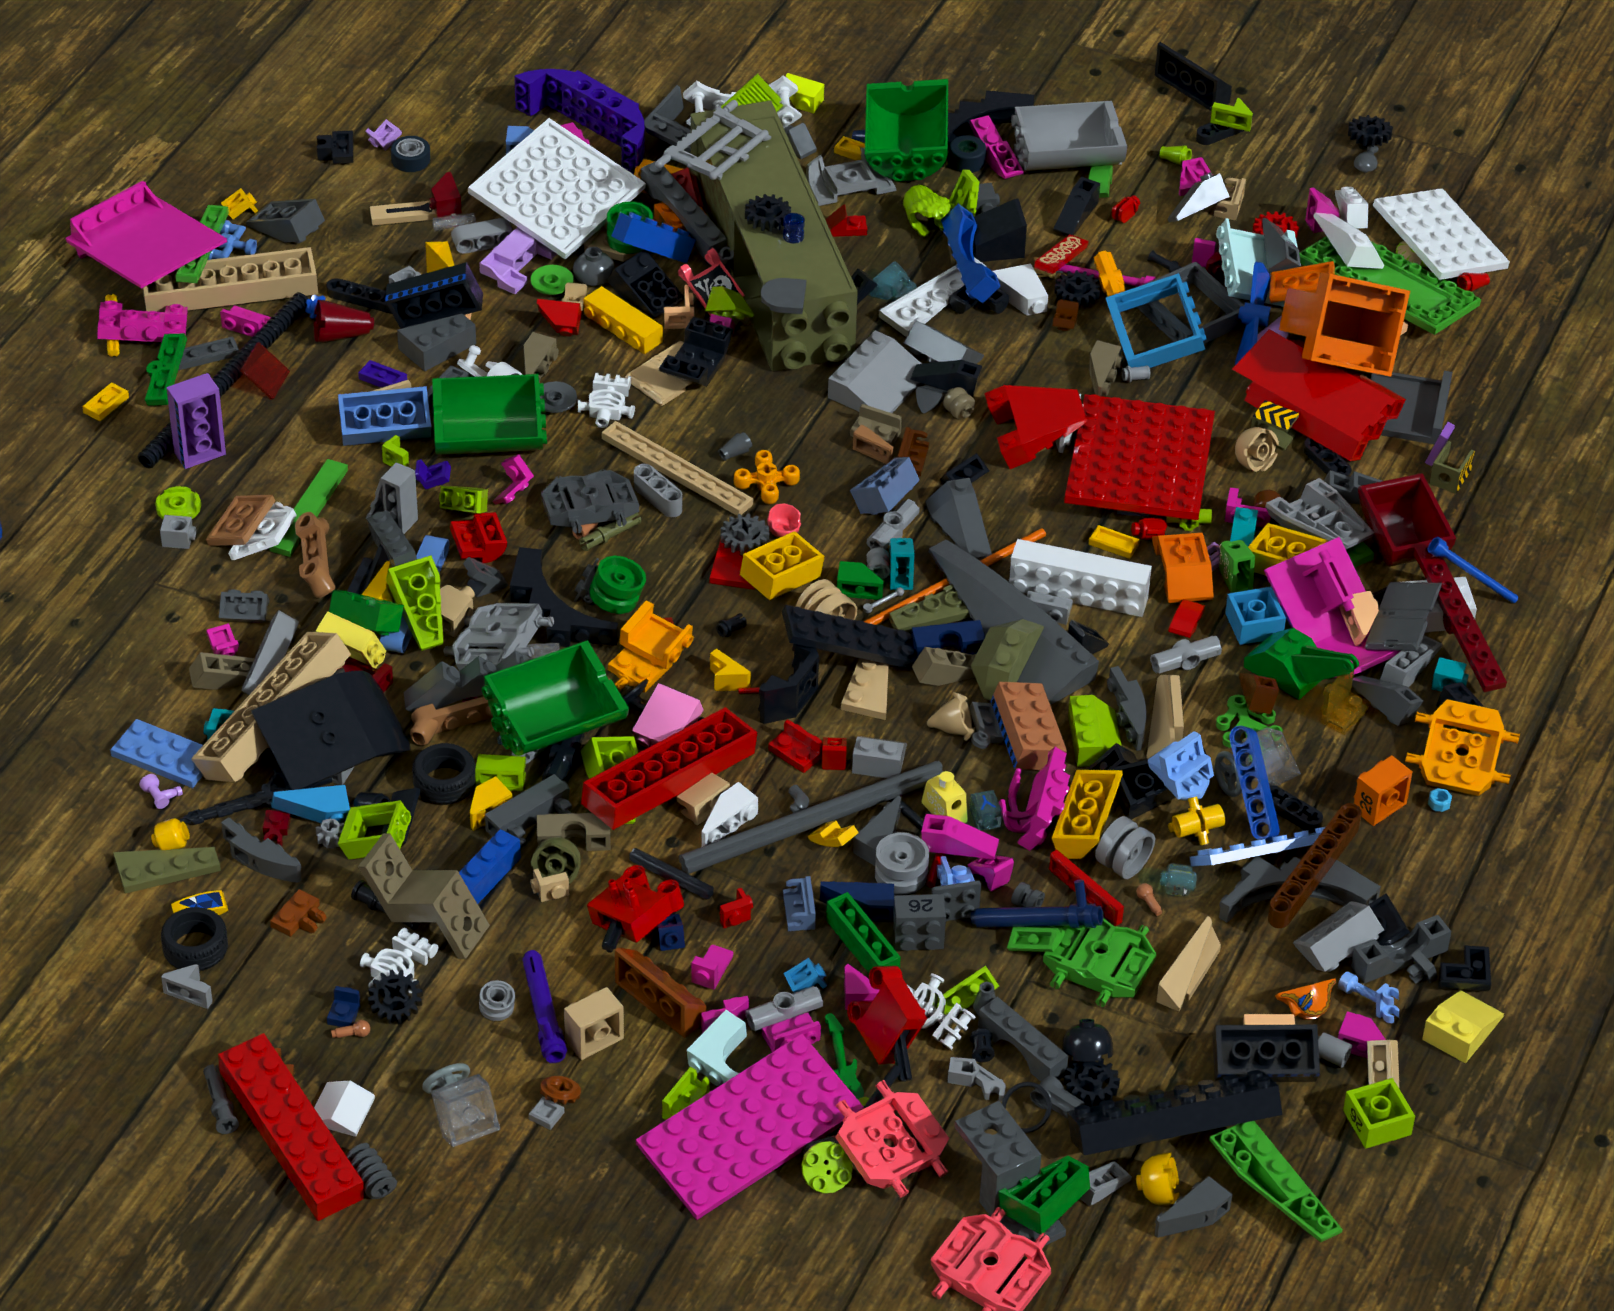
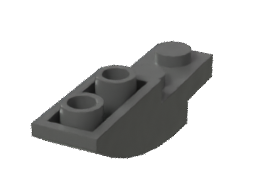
(1131, 706)
(260, 856)

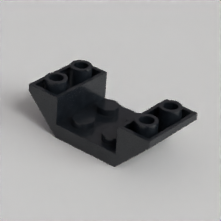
(701, 352)
(787, 698)

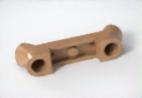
(315, 560)
(430, 721)

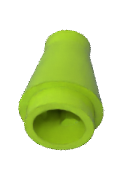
(1176, 154)

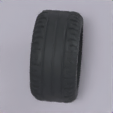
(444, 756)
(190, 921)

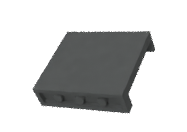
(1423, 409)

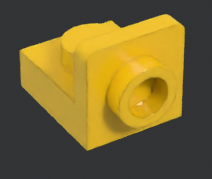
(239, 202)

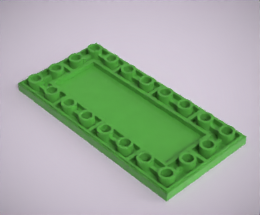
(1431, 301)

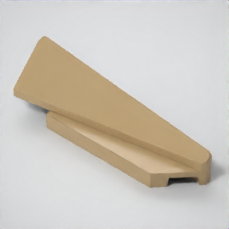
(1167, 714)
(1189, 967)

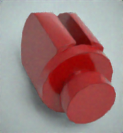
(1125, 209)
(1148, 527)

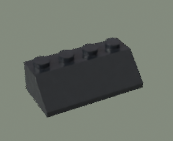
(1190, 78)

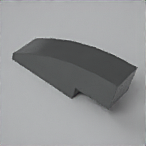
(1348, 486)

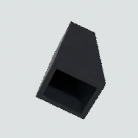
(1000, 233)

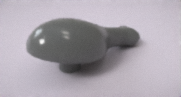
(1367, 160)

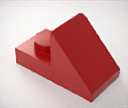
(845, 225)
(834, 753)

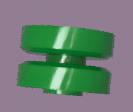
(612, 217)
(617, 584)

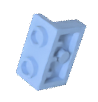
(955, 875)

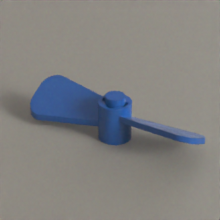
(1254, 313)

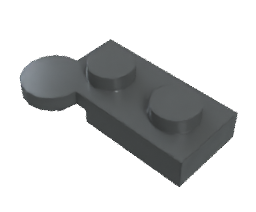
(985, 724)

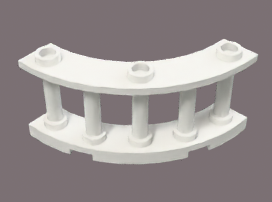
(711, 99)

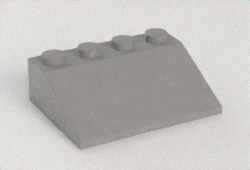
(874, 375)

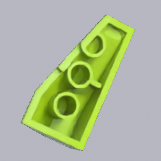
(418, 589)
(606, 752)

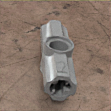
(893, 524)
(1186, 654)
(784, 1007)

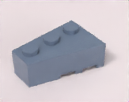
(885, 486)

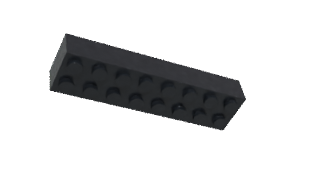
(1174, 1112)

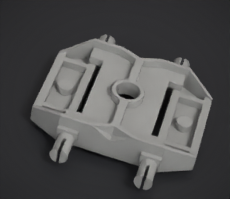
(500, 626)

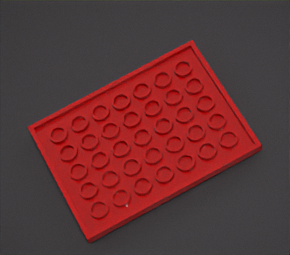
(1140, 457)

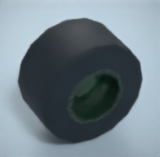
(967, 153)

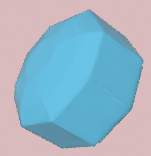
(1439, 799)

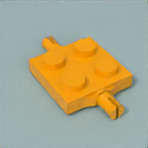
(634, 668)

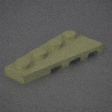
(933, 610)
(159, 867)

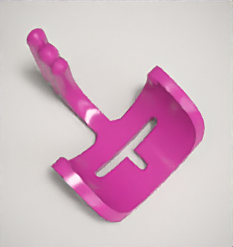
(1010, 818)

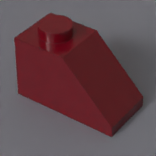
(445, 197)

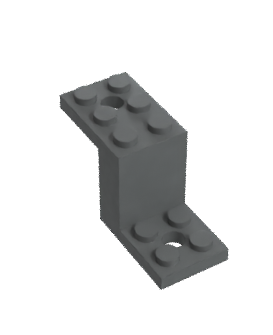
(1005, 1161)

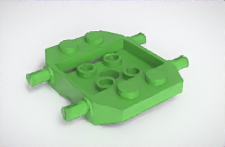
(1081, 964)

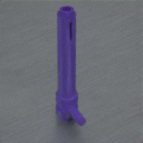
(550, 1034)

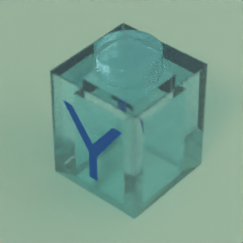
(985, 810)

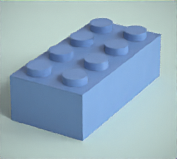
(384, 413)

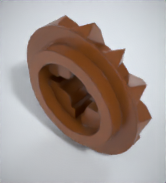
(551, 1089)

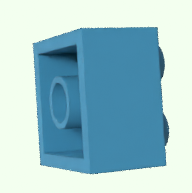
(1254, 614)

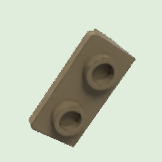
(880, 422)

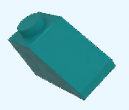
(1244, 525)

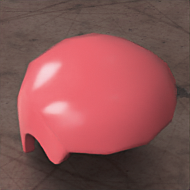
(783, 520)

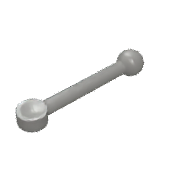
(867, 608)

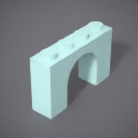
(715, 1045)

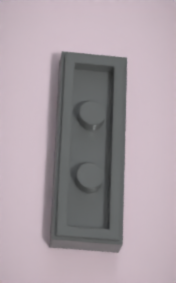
(208, 353)

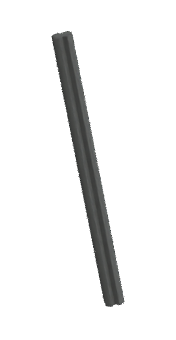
(808, 818)

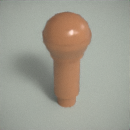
(1145, 893)
(360, 1028)

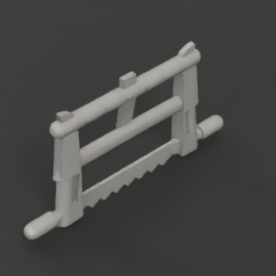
(699, 163)

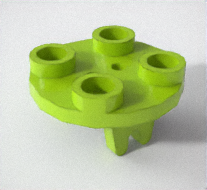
(815, 1170)

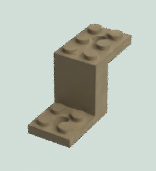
(424, 896)

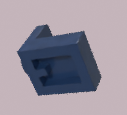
(671, 933)
(344, 1007)

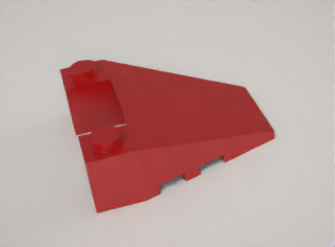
(1039, 415)

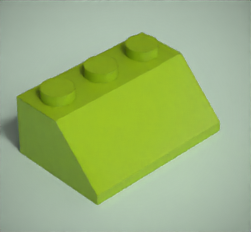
(1092, 728)

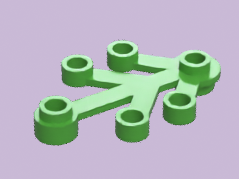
(1238, 707)

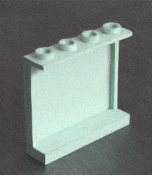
(1238, 254)

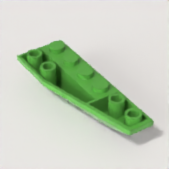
(1269, 1173)

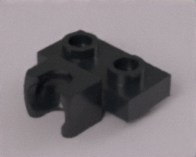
(336, 147)

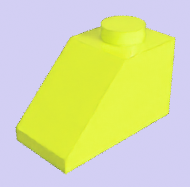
(809, 93)

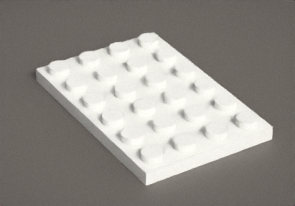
(1441, 233)

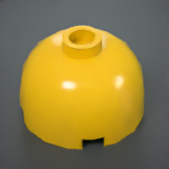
(1159, 1179)

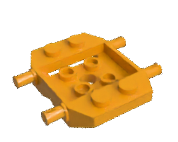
(1467, 773)

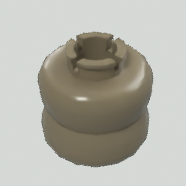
(959, 403)

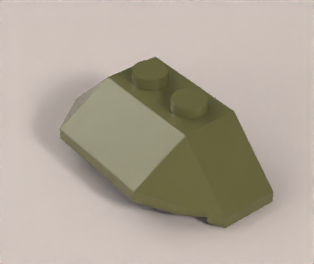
(1004, 654)

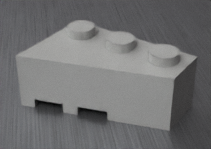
(397, 495)

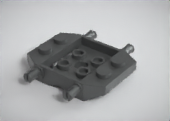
(595, 499)

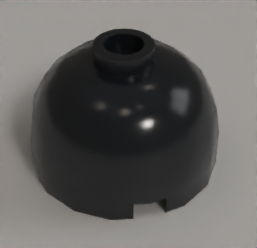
(1087, 1041)

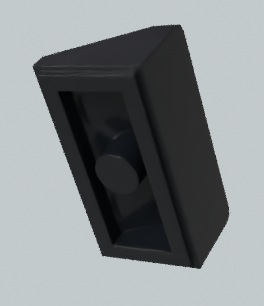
(970, 468)

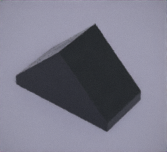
(1087, 637)

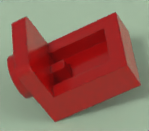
(736, 911)

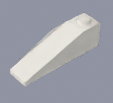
(1349, 242)

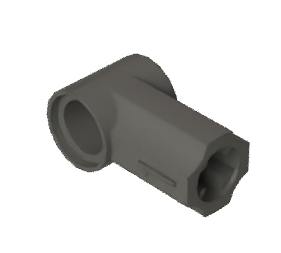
(1060, 1099)

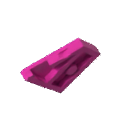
(1191, 173)

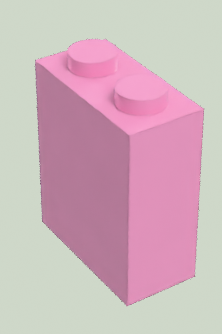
(665, 715)

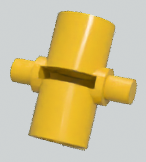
(1197, 820)

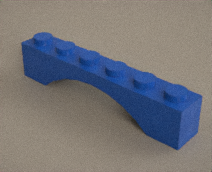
(960, 230)

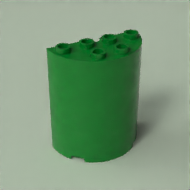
(907, 128)
(488, 414)
(552, 699)

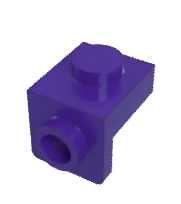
(432, 475)

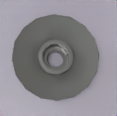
(558, 396)

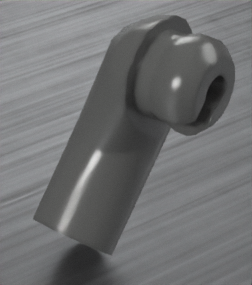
(801, 800)

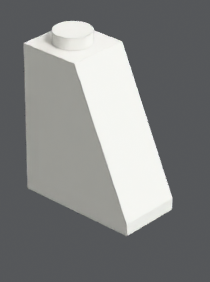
(1023, 289)

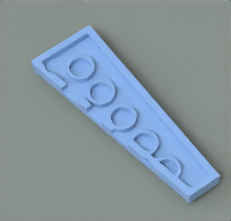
(1257, 847)

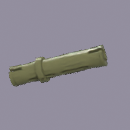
(602, 534)

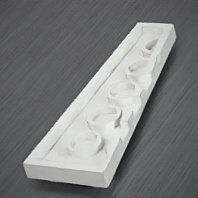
(923, 301)

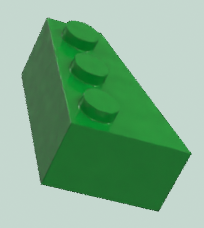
(367, 611)
(1046, 1196)

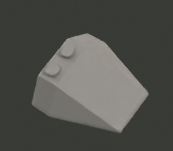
(1321, 514)

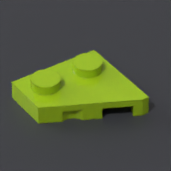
(966, 192)

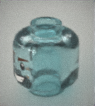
(1178, 880)

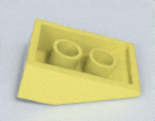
(1460, 1025)

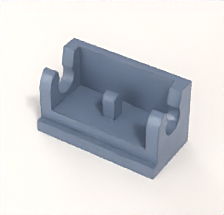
(799, 905)

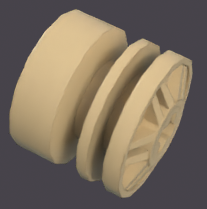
(827, 599)

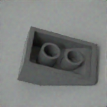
(288, 219)

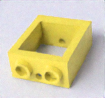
(359, 641)

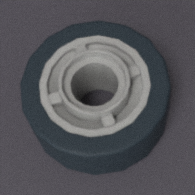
(410, 153)

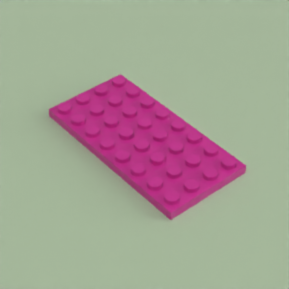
(747, 1126)

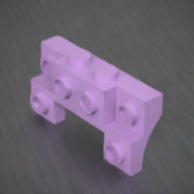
(510, 257)

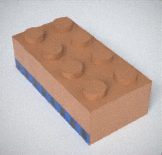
(1026, 723)

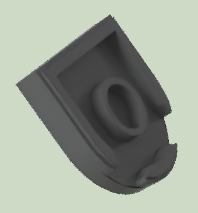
(784, 295)

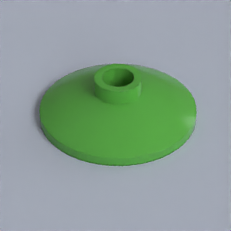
(551, 279)

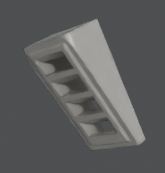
(1105, 1182)

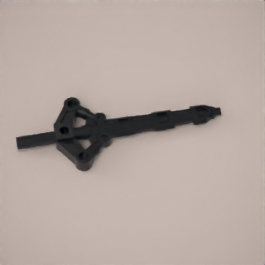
(246, 802)

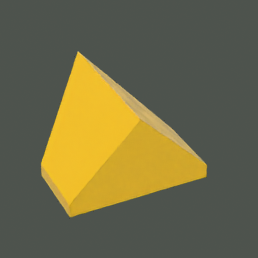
(438, 256)

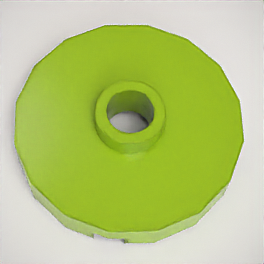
(178, 502)

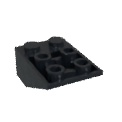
(645, 285)

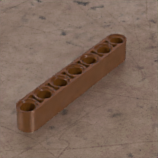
(1314, 865)

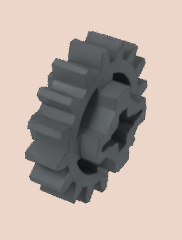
(744, 533)

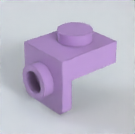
(384, 135)

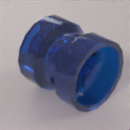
(793, 228)

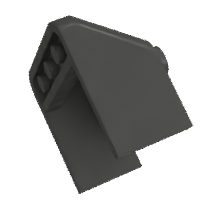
(661, 121)

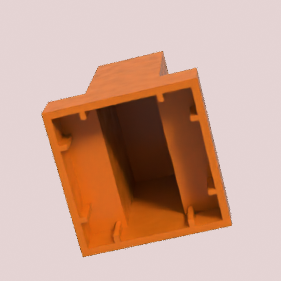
(1348, 322)

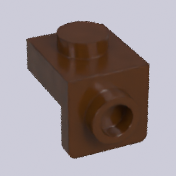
(1066, 315)

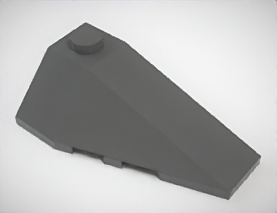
(958, 513)

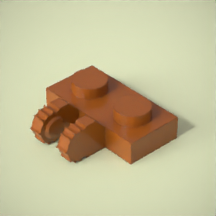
(297, 914)

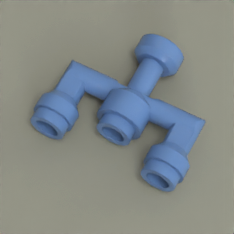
(233, 242)

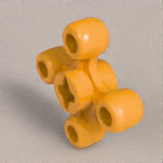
(766, 477)

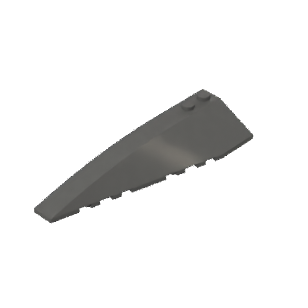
(1057, 657)

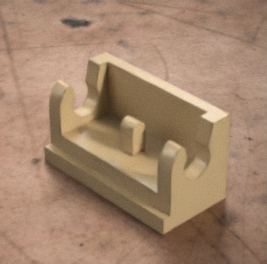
(1230, 206)
(702, 797)

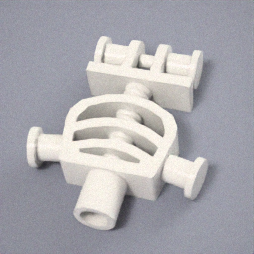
(608, 399)
(405, 947)
(921, 996)

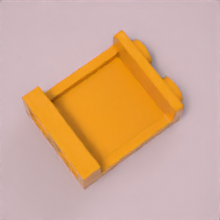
(654, 636)

